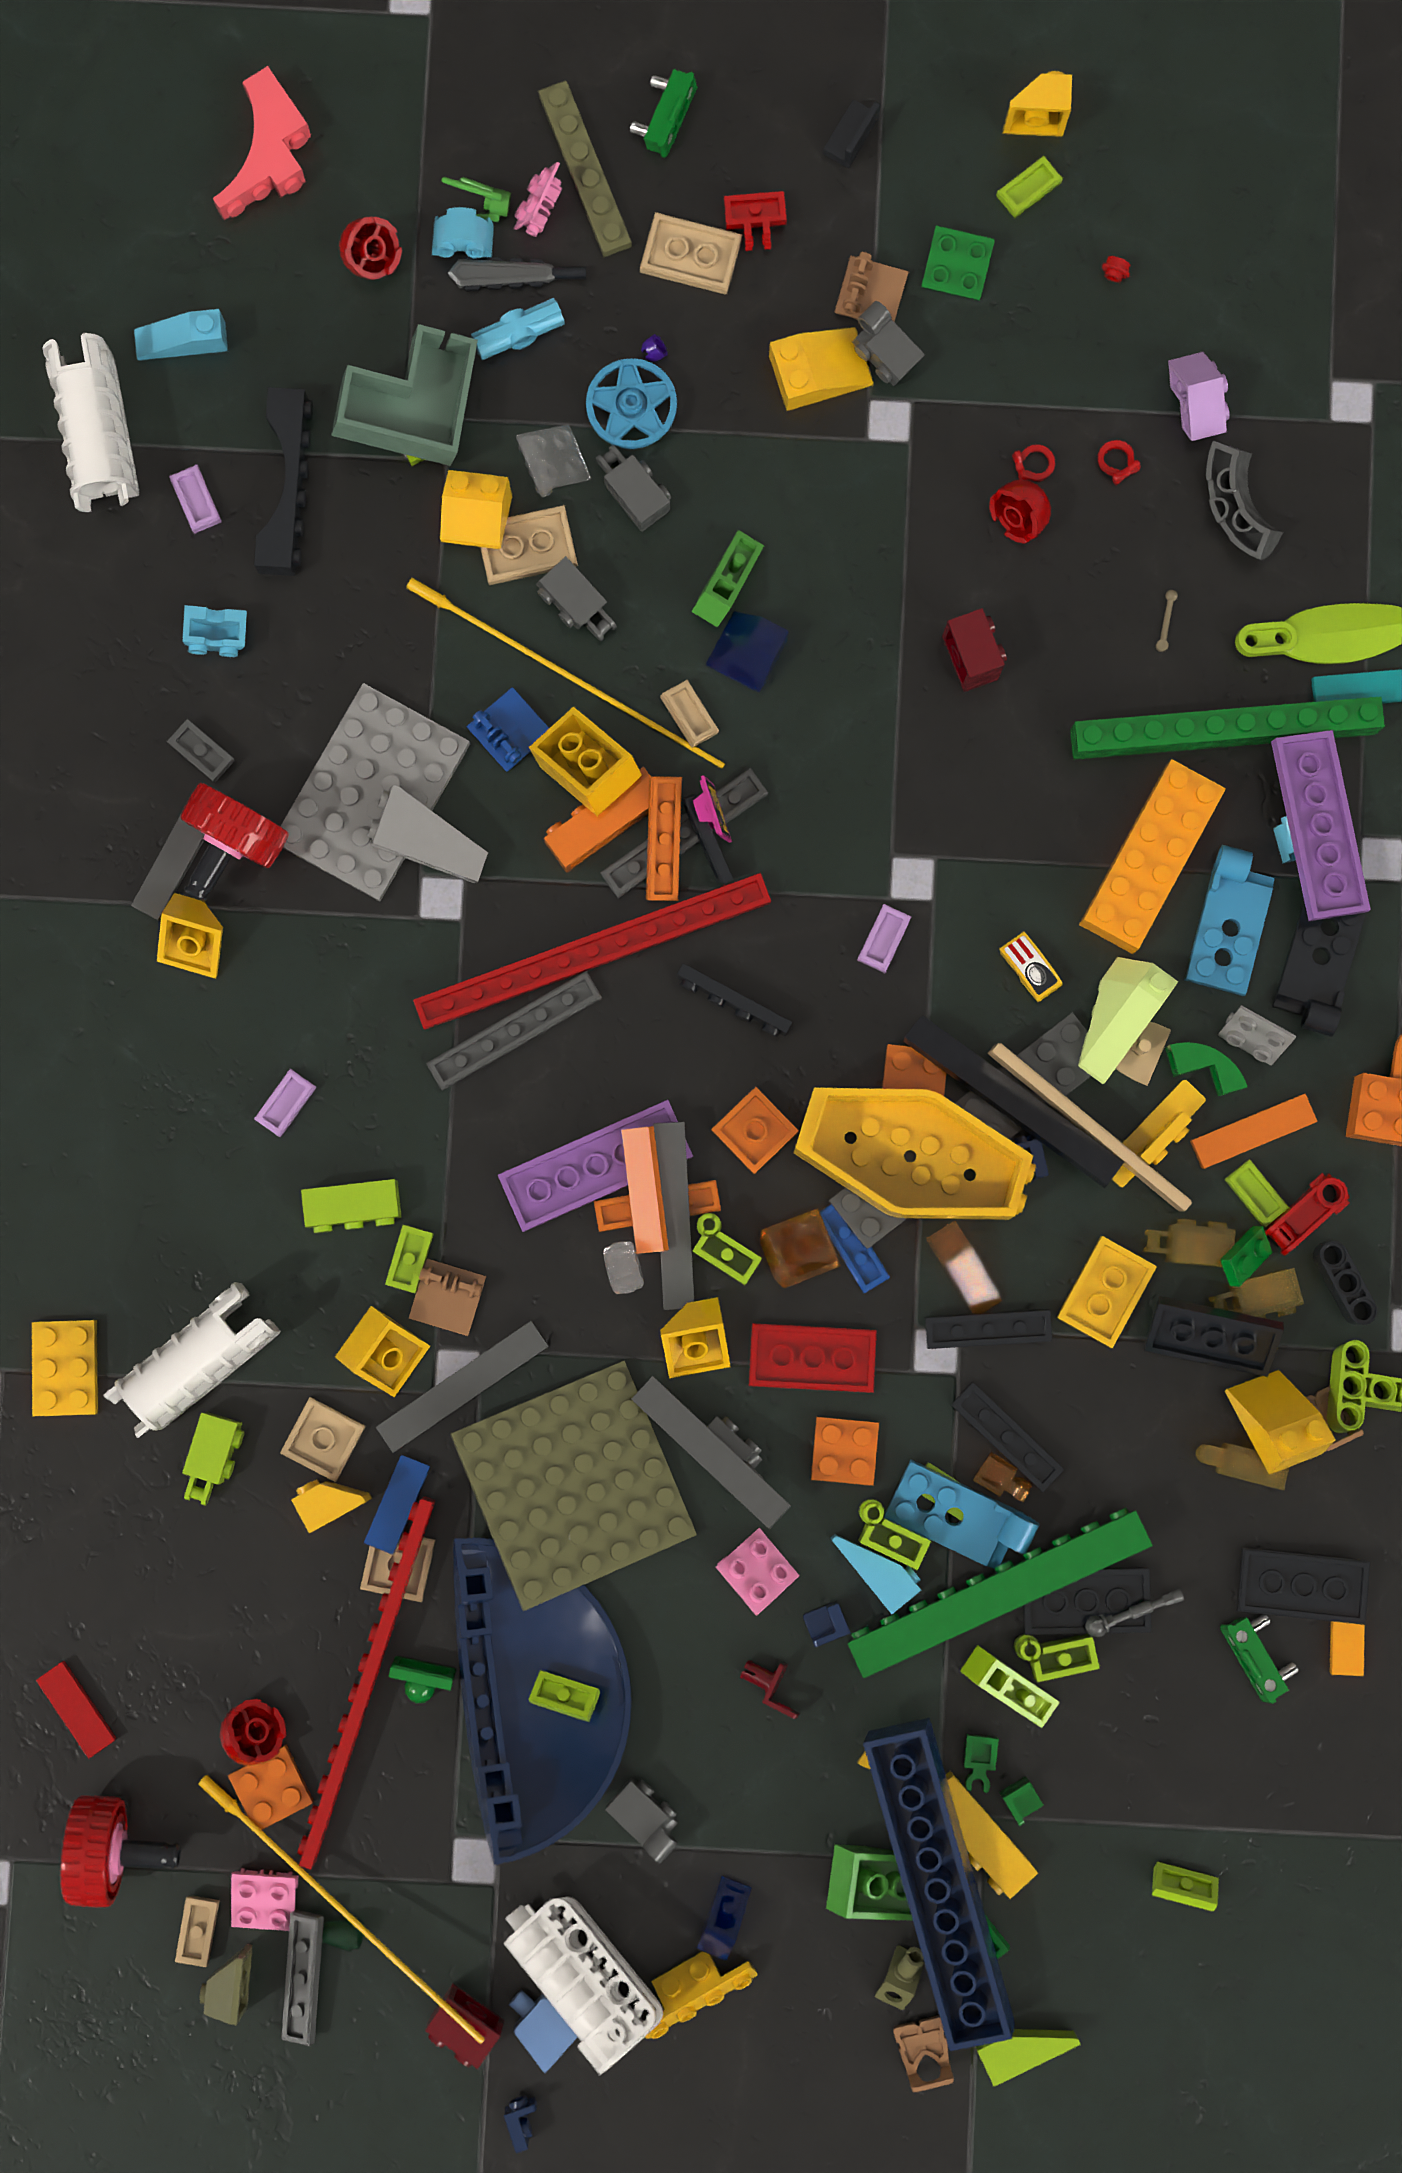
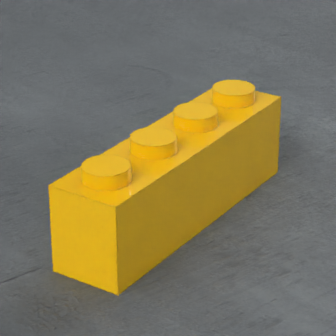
(988, 1844)

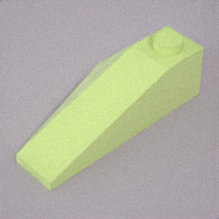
(1124, 1007)

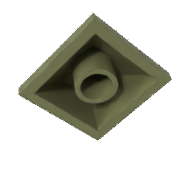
(228, 1988)

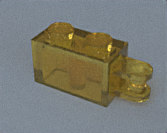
(1193, 1243)
(1264, 1295)
(1241, 1464)

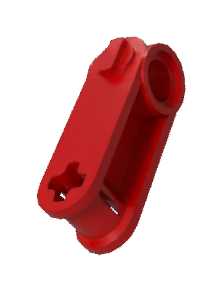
(1307, 1213)

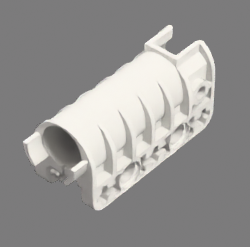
(92, 423)
(191, 1363)
(576, 1982)

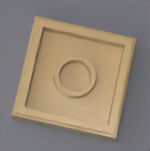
(322, 1439)
(380, 1563)

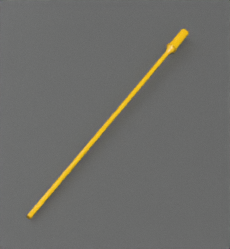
(442, 602)
(232, 1807)

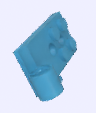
(1237, 897)
(986, 1524)

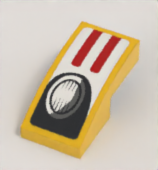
(1031, 966)

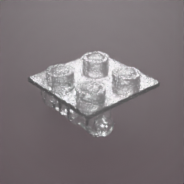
(552, 458)

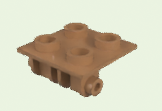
(870, 282)
(447, 1297)

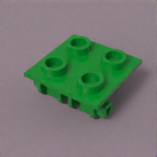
(958, 262)

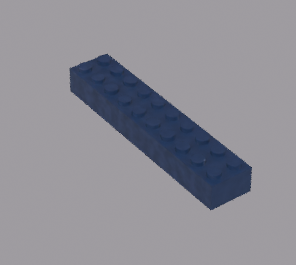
(939, 1884)

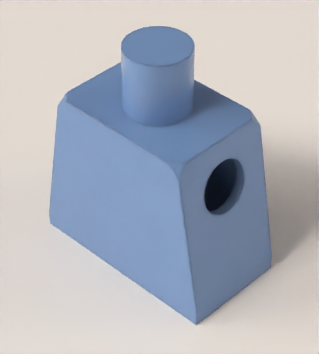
(541, 2029)

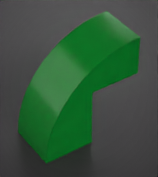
(1192, 1057)

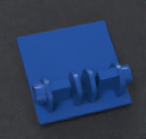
(507, 729)

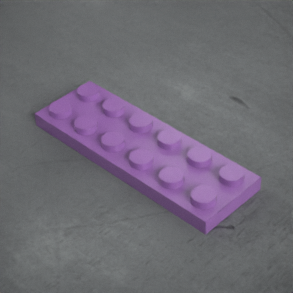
(1320, 825)
(576, 1171)

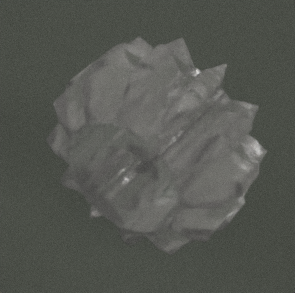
(623, 1267)

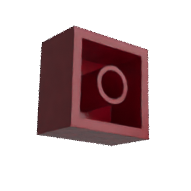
(974, 649)
(447, 2032)

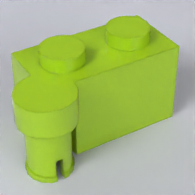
(723, 1251)
(890, 1537)
(1057, 1657)

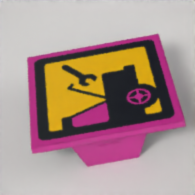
(710, 810)

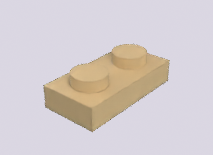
(197, 1931)

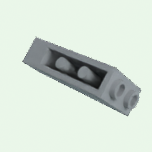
(424, 837)

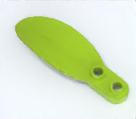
(1327, 634)

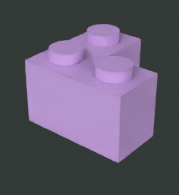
(1200, 394)

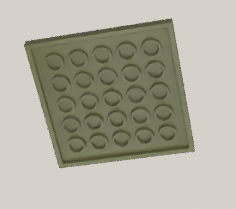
(573, 1485)

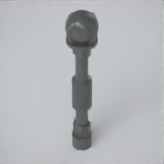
(1100, 1625)

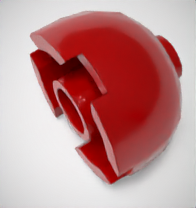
(370, 247)
(1021, 509)
(252, 1732)

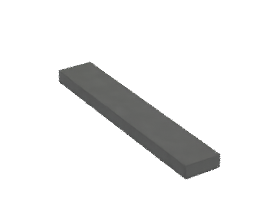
(734, 800)
(514, 1030)
(677, 1261)
(462, 1386)
(711, 1452)

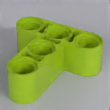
(1363, 1388)

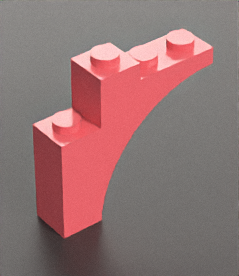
(269, 162)

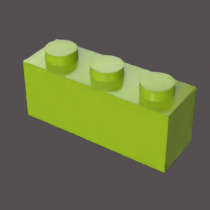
(351, 1205)

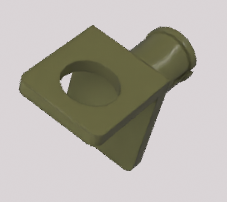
(902, 1976)

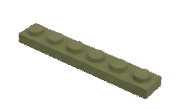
(585, 168)

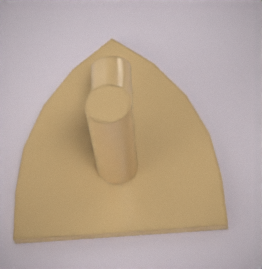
(1144, 1054)

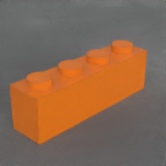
(588, 833)

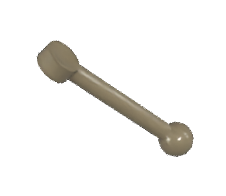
(1162, 644)

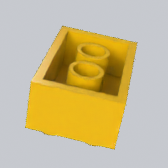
(585, 761)

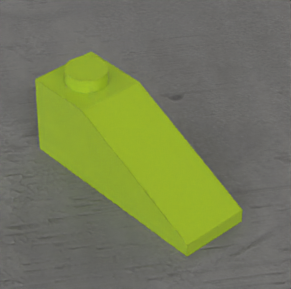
(1009, 1686)
(1024, 2051)

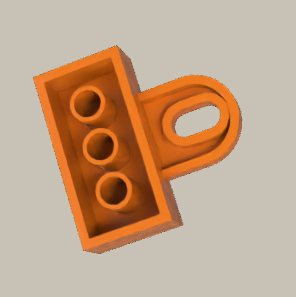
(1377, 1104)

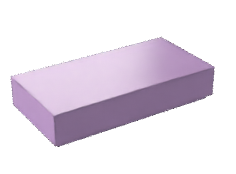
(195, 499)
(884, 938)
(285, 1103)

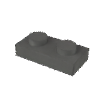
(201, 751)

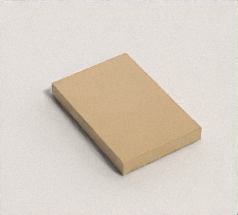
(691, 253)
(530, 546)

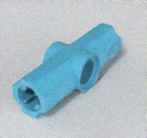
(518, 328)

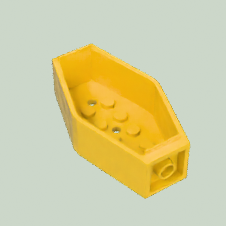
(940, 1135)

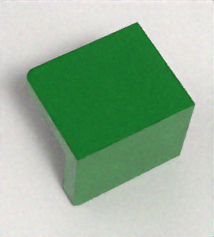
(1021, 1799)

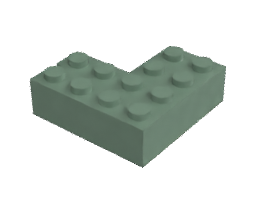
(412, 414)

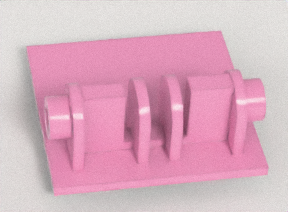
(543, 195)
(757, 1571)
(262, 1899)

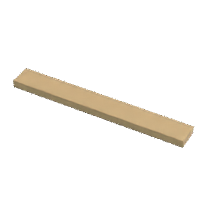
(1089, 1126)

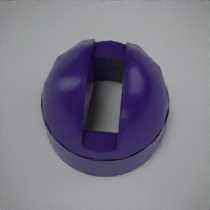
(655, 348)

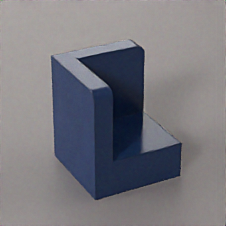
(826, 1624)

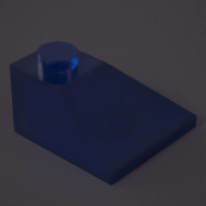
(748, 649)

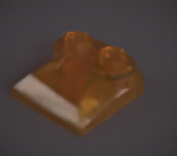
(798, 1249)

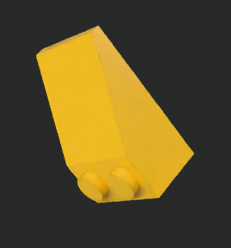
(818, 366)
(1280, 1421)

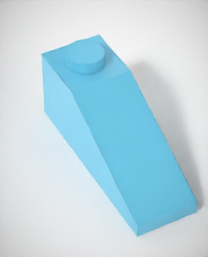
(182, 335)
(884, 1576)

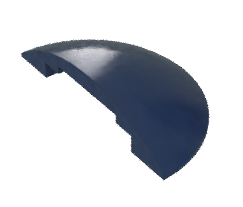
(530, 1764)

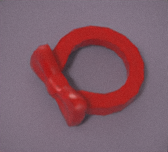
(1025, 474)
(1118, 475)

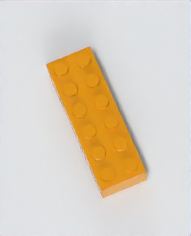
(1152, 856)

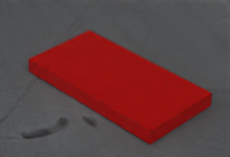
(812, 1358)

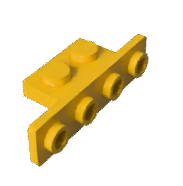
(1161, 1127)
(695, 1986)

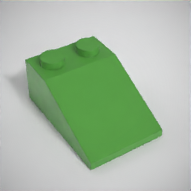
(866, 1884)

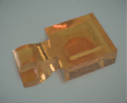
(999, 1476)

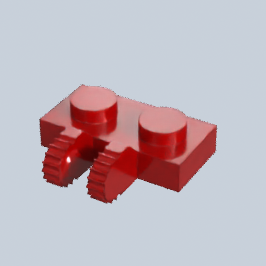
(755, 211)

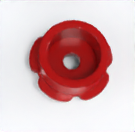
(1116, 269)

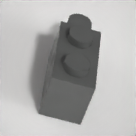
(634, 488)
(574, 598)

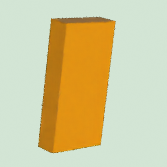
(1347, 1649)

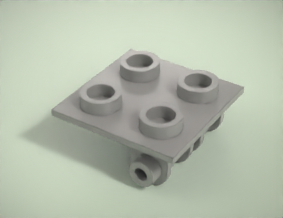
(1256, 1035)

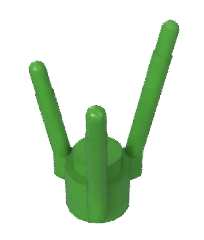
(496, 200)

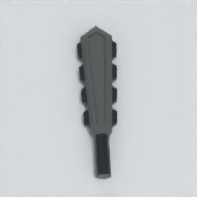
(495, 273)

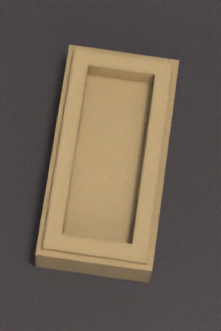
(689, 713)

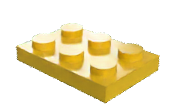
(1106, 1292)
(64, 1368)

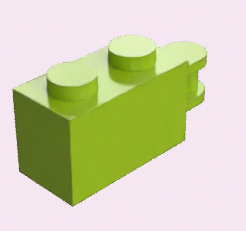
(211, 1454)

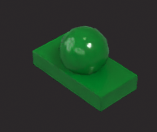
(421, 1677)

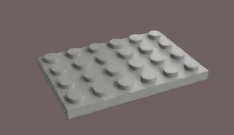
(369, 752)

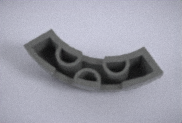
(1232, 502)

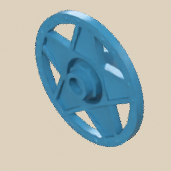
(631, 403)

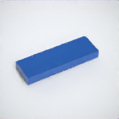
(860, 1261)
(396, 1505)

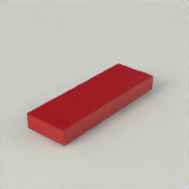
(76, 1709)

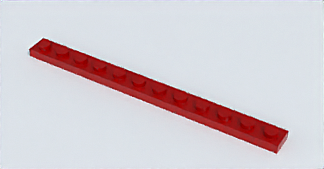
(592, 951)
(361, 1692)

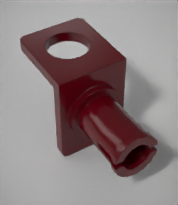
(769, 1682)

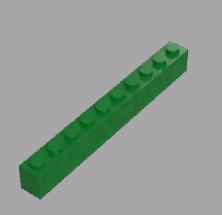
(1224, 727)
(999, 1593)

